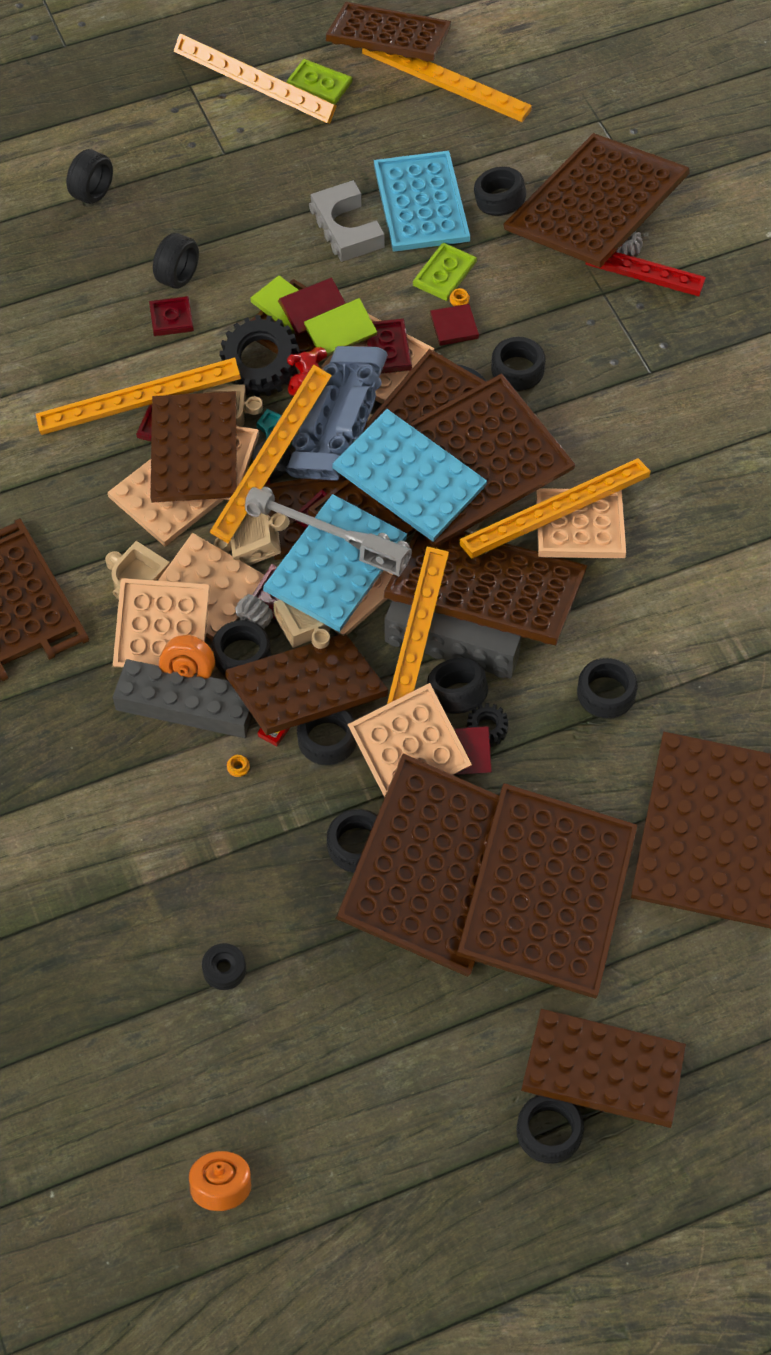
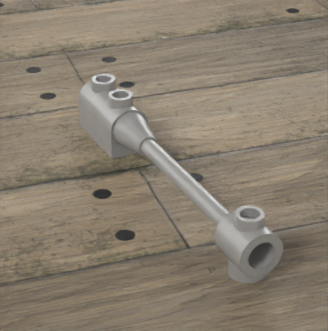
(374, 549)

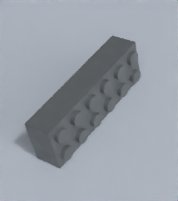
(458, 638)
(182, 700)

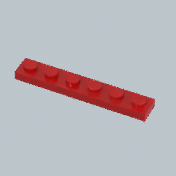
(654, 273)

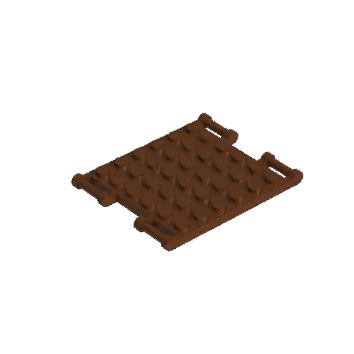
(31, 601)

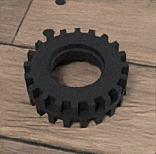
(272, 375)

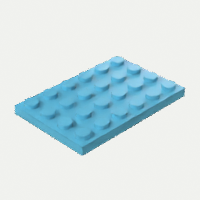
(421, 201)
(409, 474)
(325, 571)

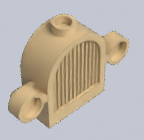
(252, 405)
(255, 538)
(135, 563)
(301, 627)

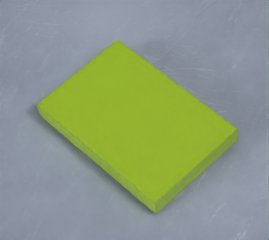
(320, 81)
(444, 271)
(268, 297)
(341, 326)

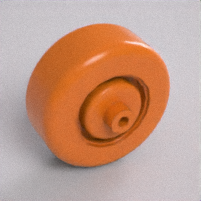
(187, 657)
(220, 1181)

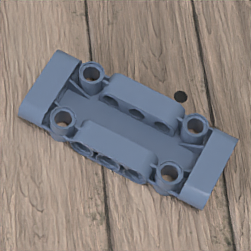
(338, 412)

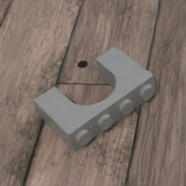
(345, 241)

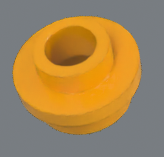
(459, 297)
(238, 760)

